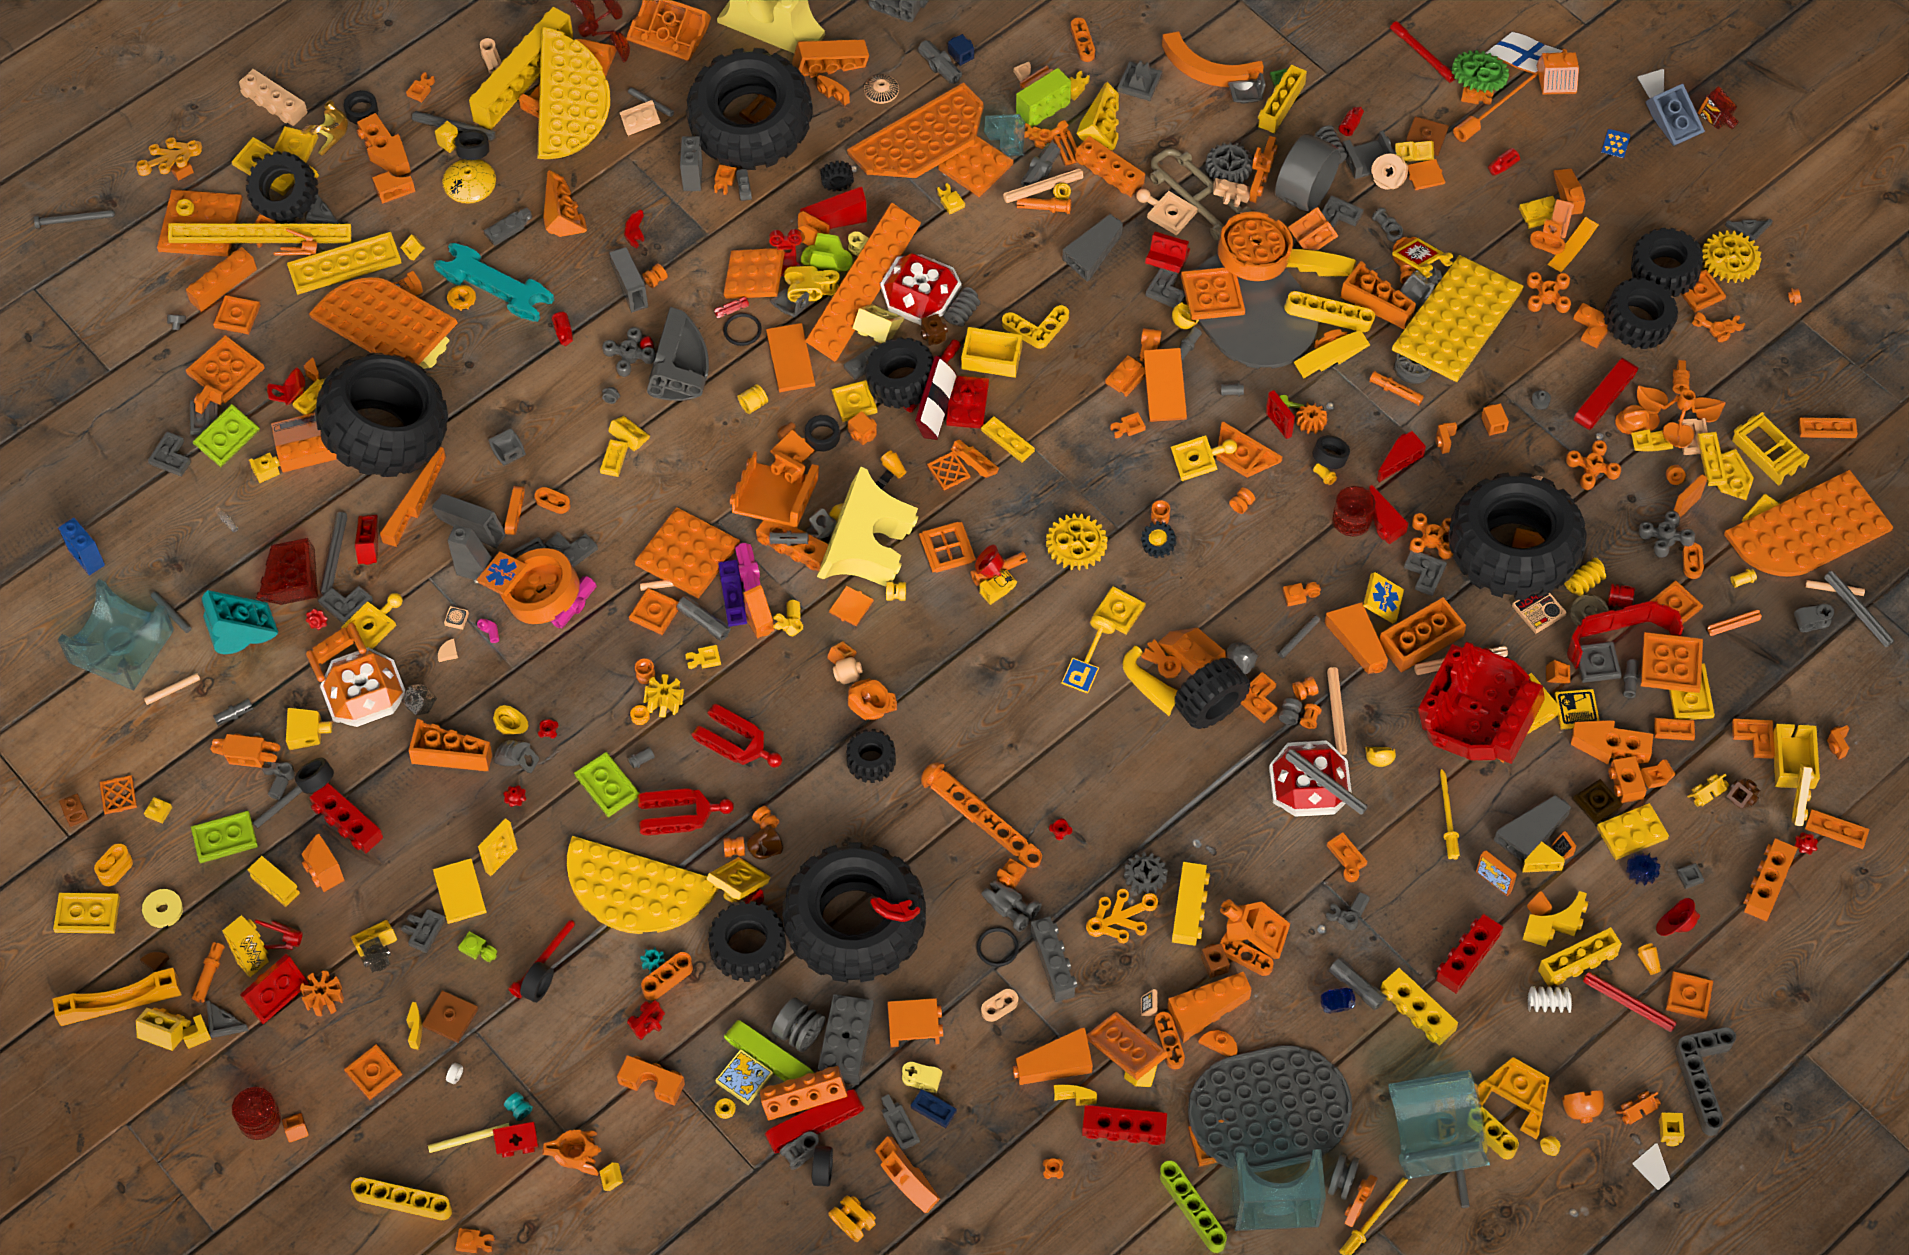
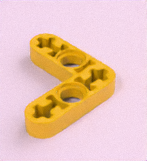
(1037, 332)

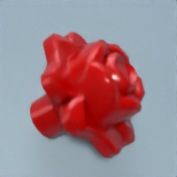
(316, 619)
(514, 796)
(1806, 843)

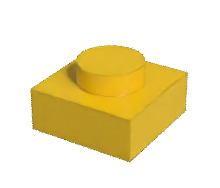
(412, 247)
(611, 1176)

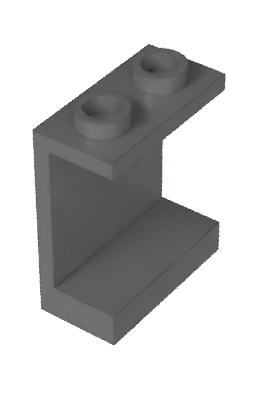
(1363, 156)

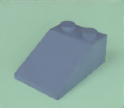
(1675, 114)

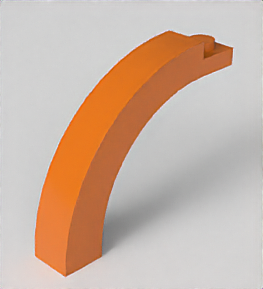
(1205, 70)

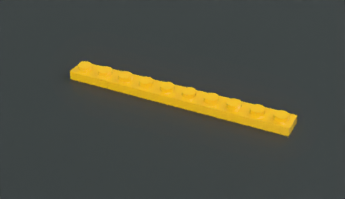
(257, 233)

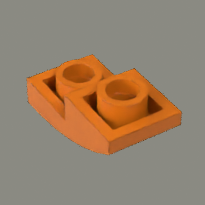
(832, 88)

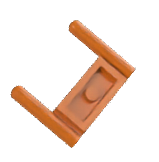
(333, 646)

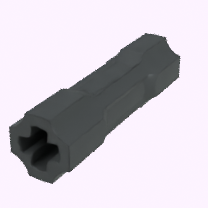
(693, 610)
(1368, 993)

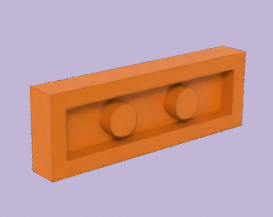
(1828, 427)
(1837, 829)

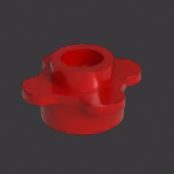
(545, 724)
(1061, 823)

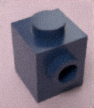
(961, 49)

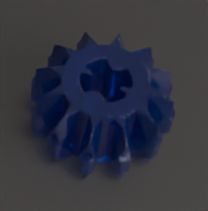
(1643, 868)
(1338, 1000)

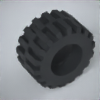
(867, 742)

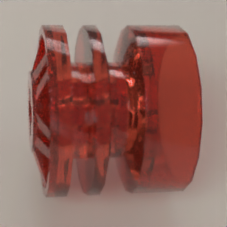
(1353, 511)
(265, 1116)

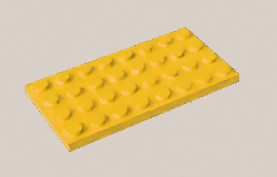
(1457, 318)

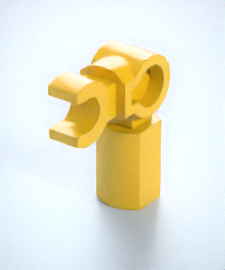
(792, 624)

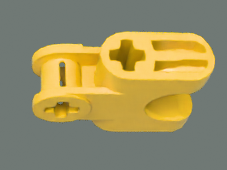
(810, 280)

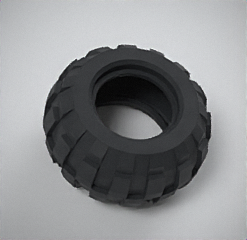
(386, 385)

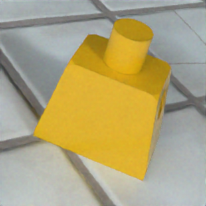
(305, 728)

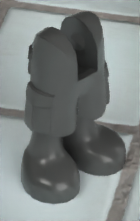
(1006, 900)

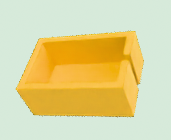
(991, 352)
(1793, 751)

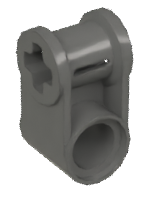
(1813, 618)
(799, 1150)

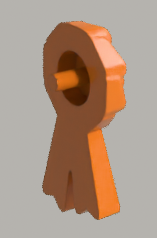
(1167, 665)

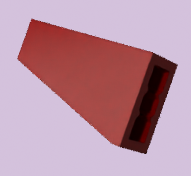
(841, 209)

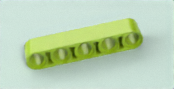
(765, 1052)
(1195, 1216)

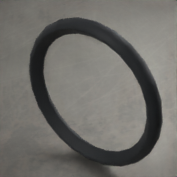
(742, 343)
(997, 929)

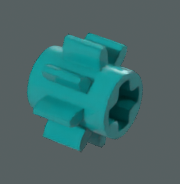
(648, 958)

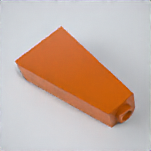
(1358, 636)
(1055, 1060)

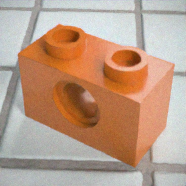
(1628, 769)

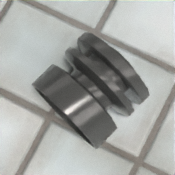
(798, 1024)

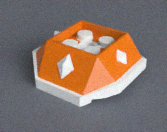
(365, 703)

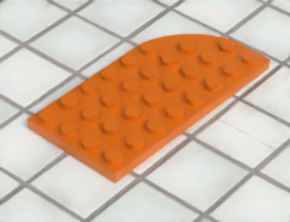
(383, 318)
(1810, 528)

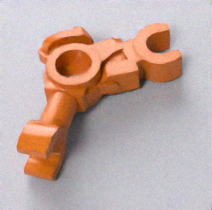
(1044, 136)
(1719, 329)

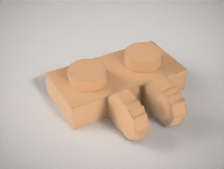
(1231, 190)

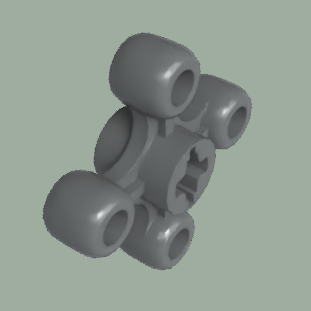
(629, 351)
(1666, 534)

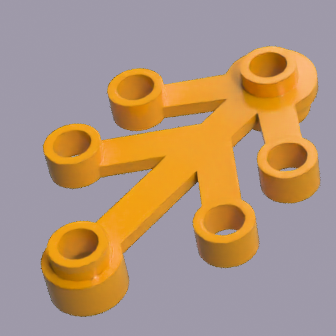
(188, 149)
(1119, 917)

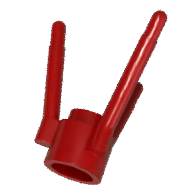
(291, 936)

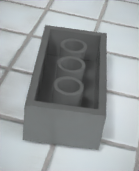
(847, 1036)

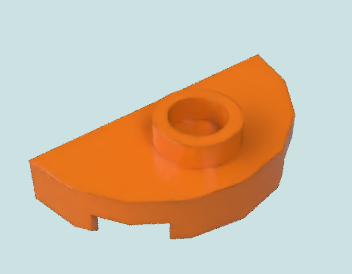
(1329, 337)
(1219, 1042)

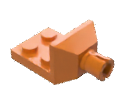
(1257, 924)

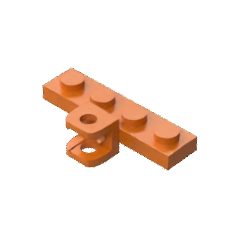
(1262, 163)

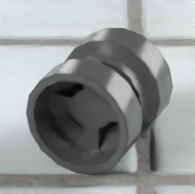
(1290, 711)

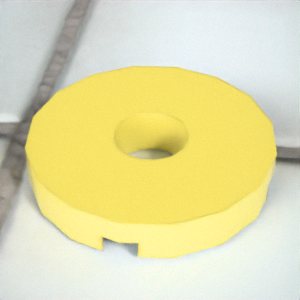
(155, 900)

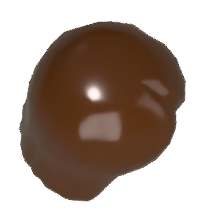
(768, 838)

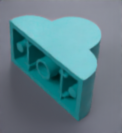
(236, 621)

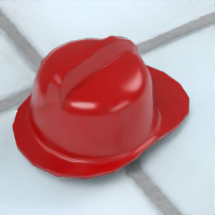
(989, 562)
(1679, 919)

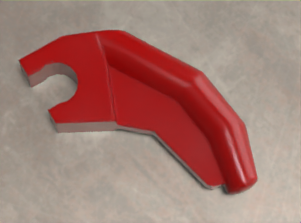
(632, 230)
(896, 912)

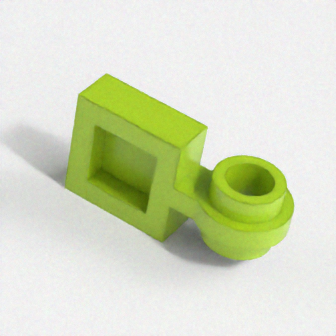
(474, 945)

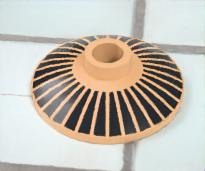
(881, 89)

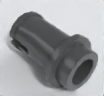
(1232, 389)
(641, 757)

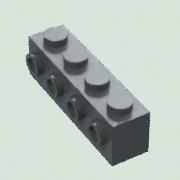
(1053, 959)

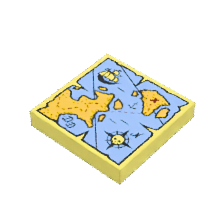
(744, 1077)

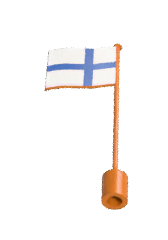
(1518, 52)

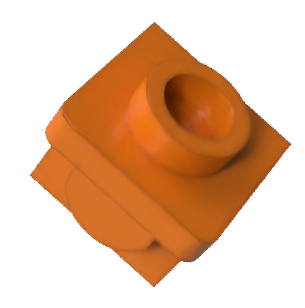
(1011, 873)

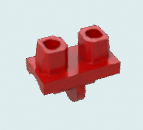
(648, 1020)

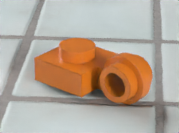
(1297, 595)

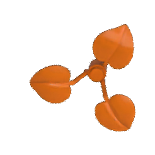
(1678, 434)

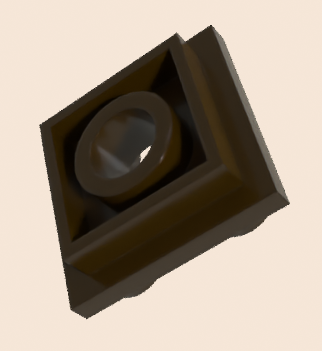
(1594, 810)

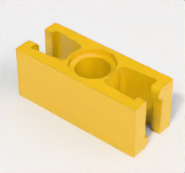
(273, 881)

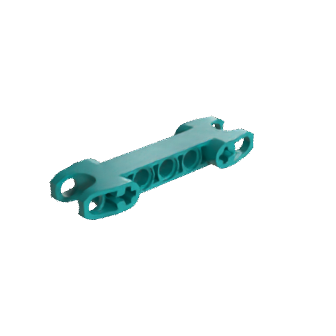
(518, 295)

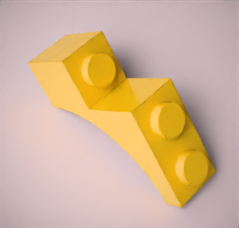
(1542, 928)

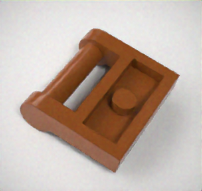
(762, 113)

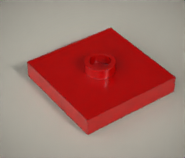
(1280, 414)

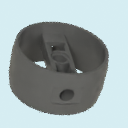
(1308, 172)

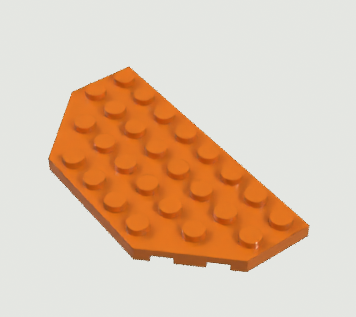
(922, 137)

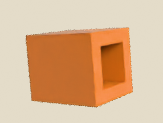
(1494, 419)

